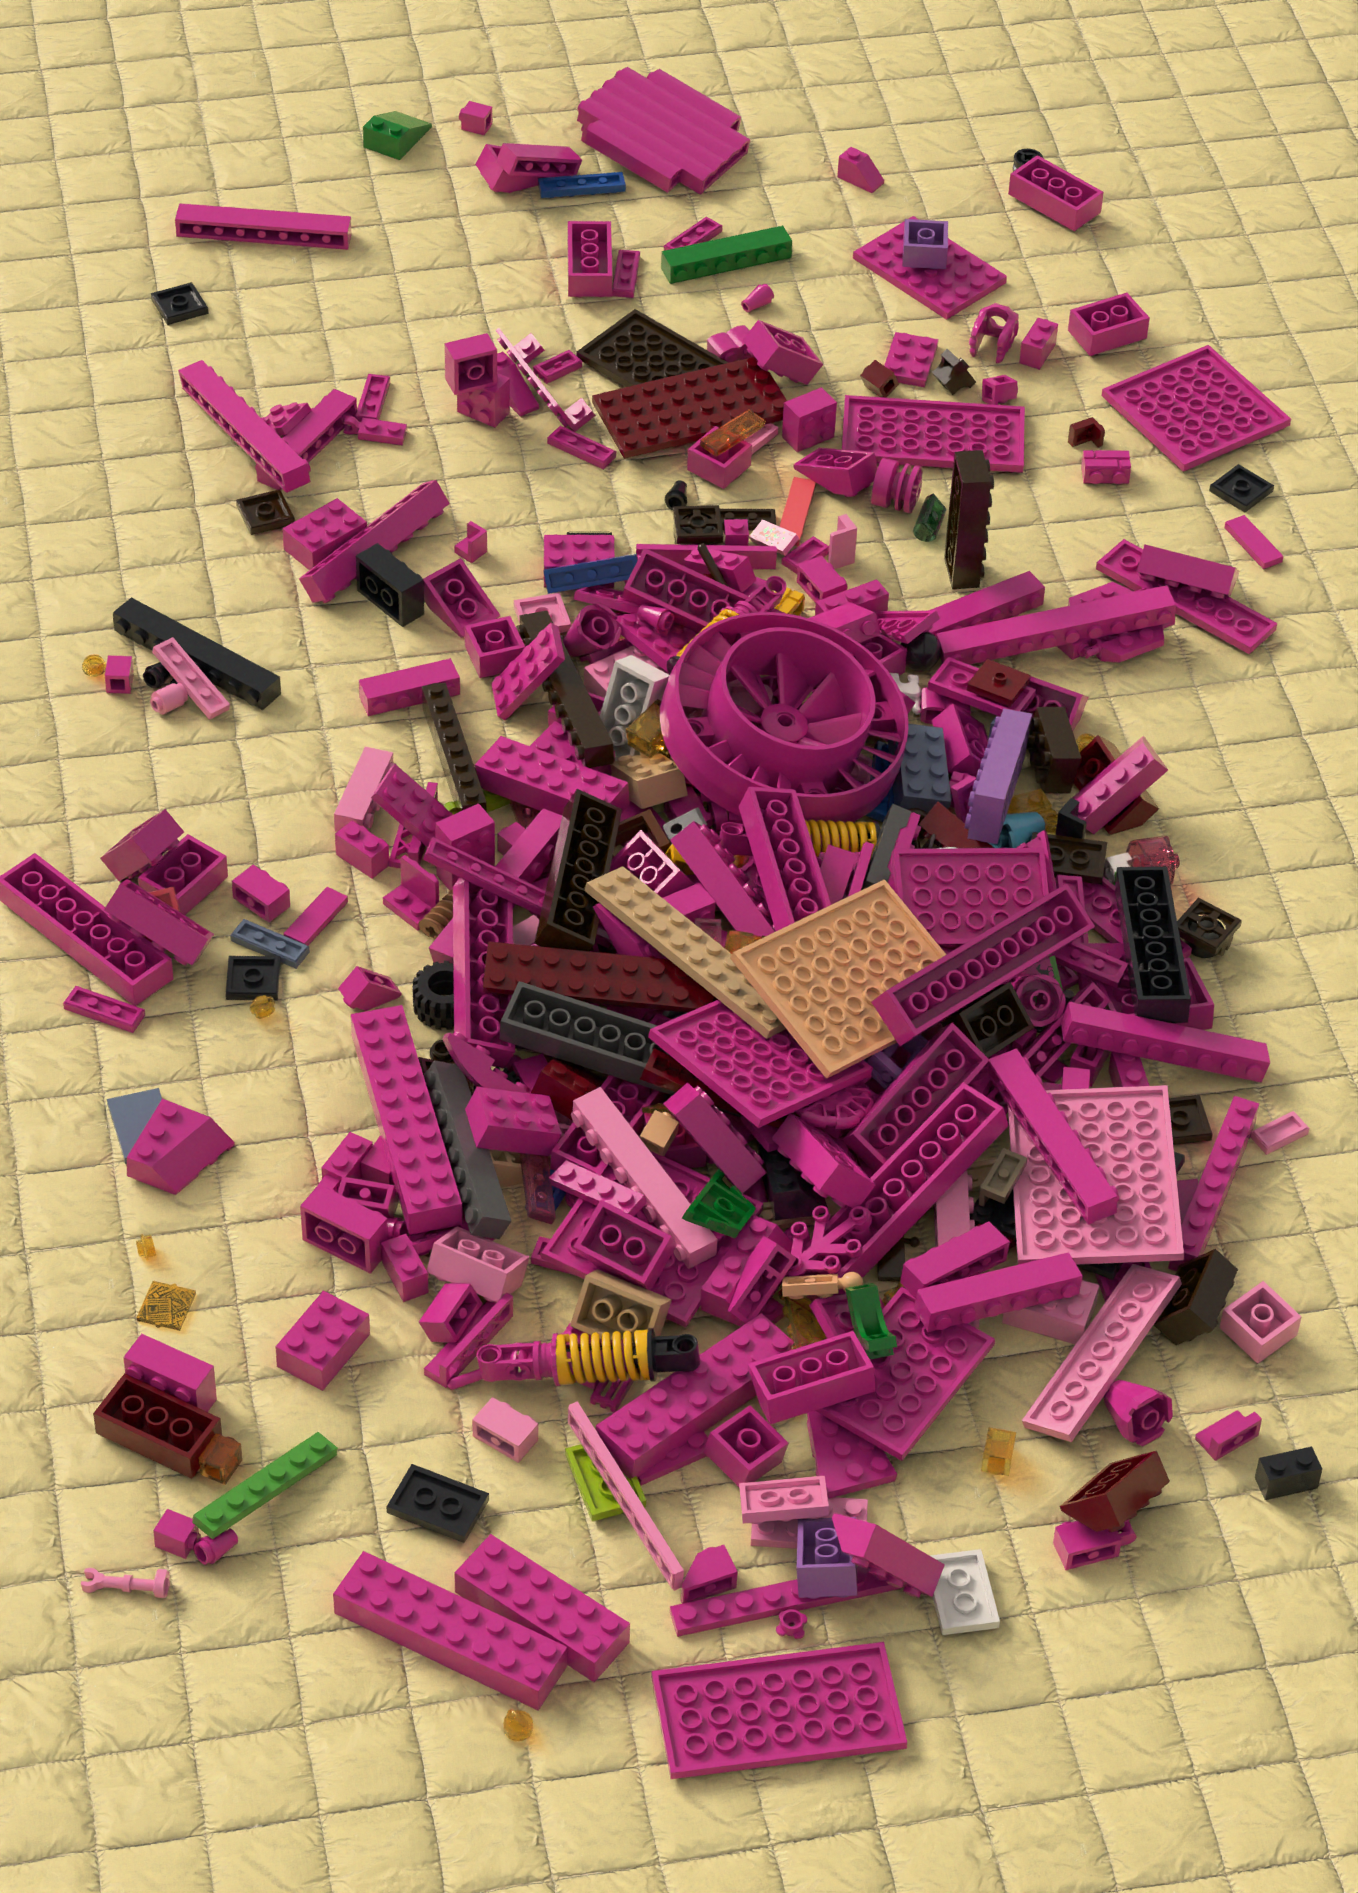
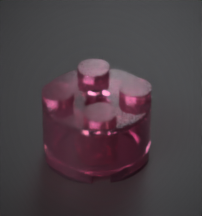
(1154, 853)

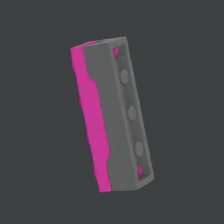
(896, 833)

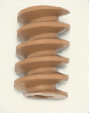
(438, 917)

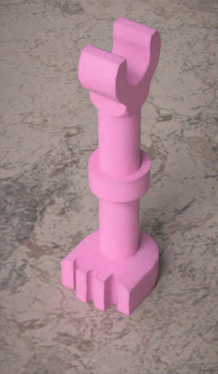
(159, 1585)

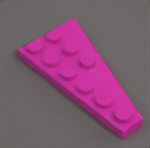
(846, 1458)

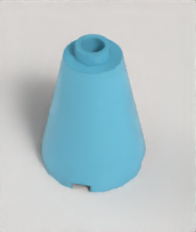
(1019, 829)

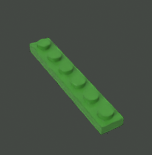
(264, 1485)

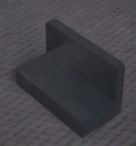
(1068, 822)

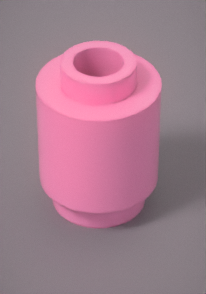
(168, 698)

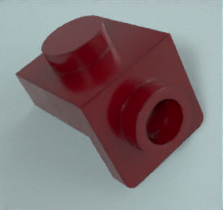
(1086, 431)

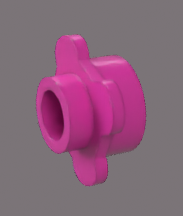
(791, 1617)

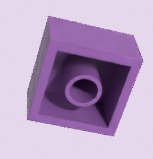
(925, 244)

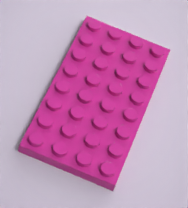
(934, 430)
(778, 1710)

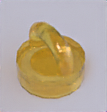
(517, 1725)

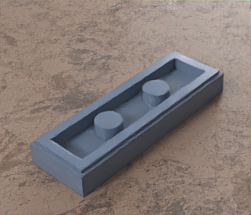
(269, 943)

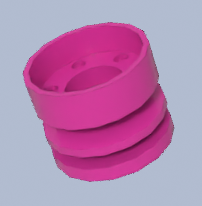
(901, 486)

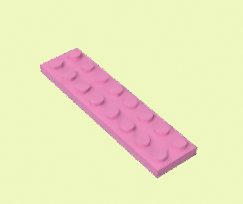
(1101, 1352)

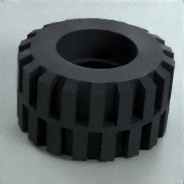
(428, 991)

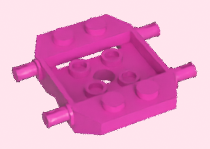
(1122, 645)

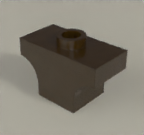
(953, 373)

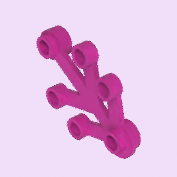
(824, 1244)

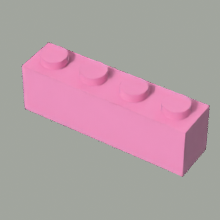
(356, 800)

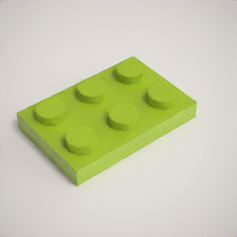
(593, 1489)

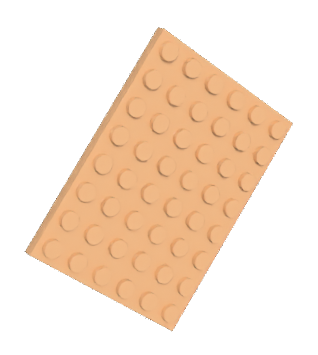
(832, 967)

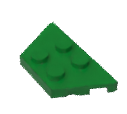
(720, 1208)

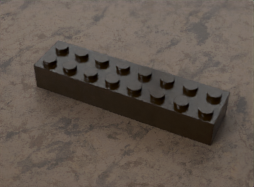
(580, 855)

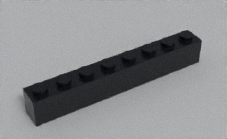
(218, 663)

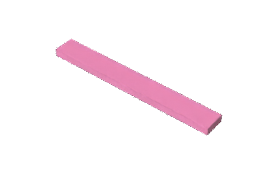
(625, 1496)

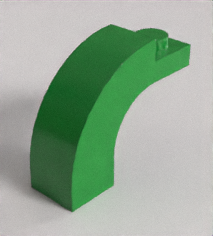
(869, 1321)

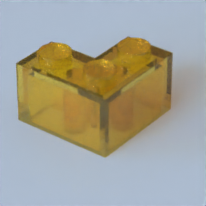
(646, 732)

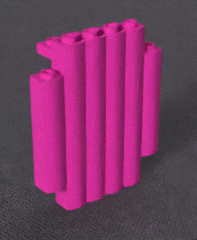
(662, 130)

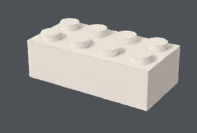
(630, 692)

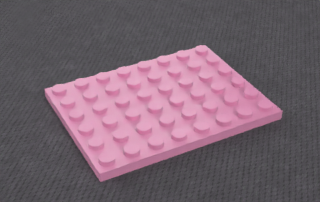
(1134, 1146)

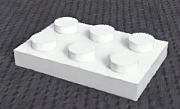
(964, 1594)

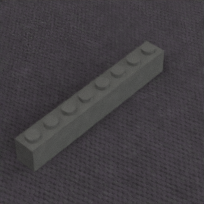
(471, 1166)

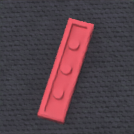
(798, 506)

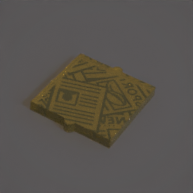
(166, 1305)

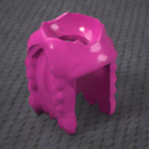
(987, 326)

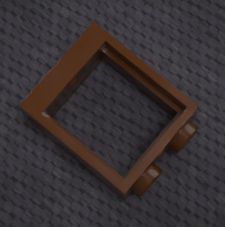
(648, 824)

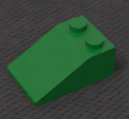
(393, 133)

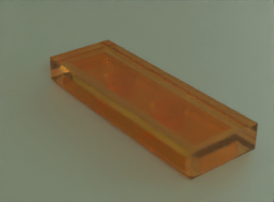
(732, 432)

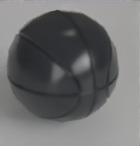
(922, 652)

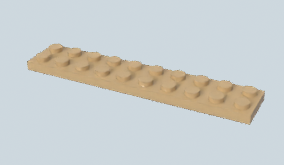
(683, 945)

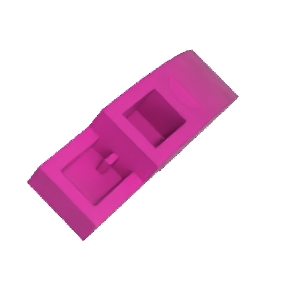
(476, 1064)

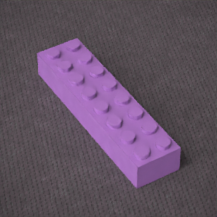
(998, 776)

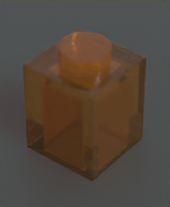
(220, 1458)

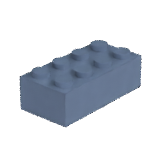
(923, 770)

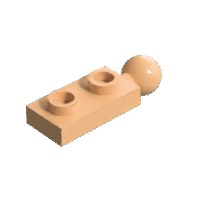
(820, 1285)

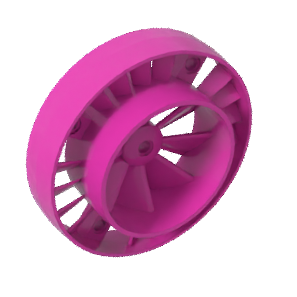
(789, 747)

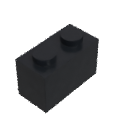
(1288, 1473)

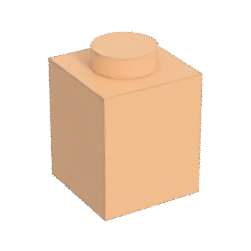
(660, 1132)

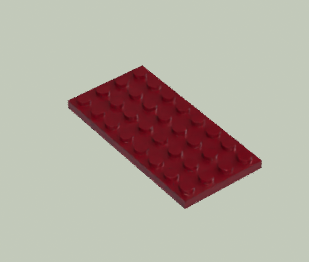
(687, 406)

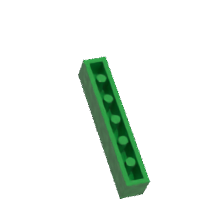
(726, 254)

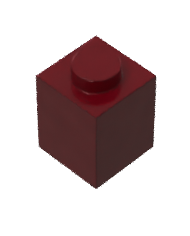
(879, 379)

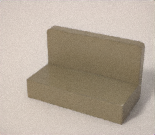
(1002, 1177)

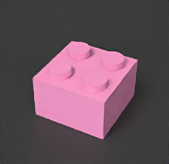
(1260, 1322)

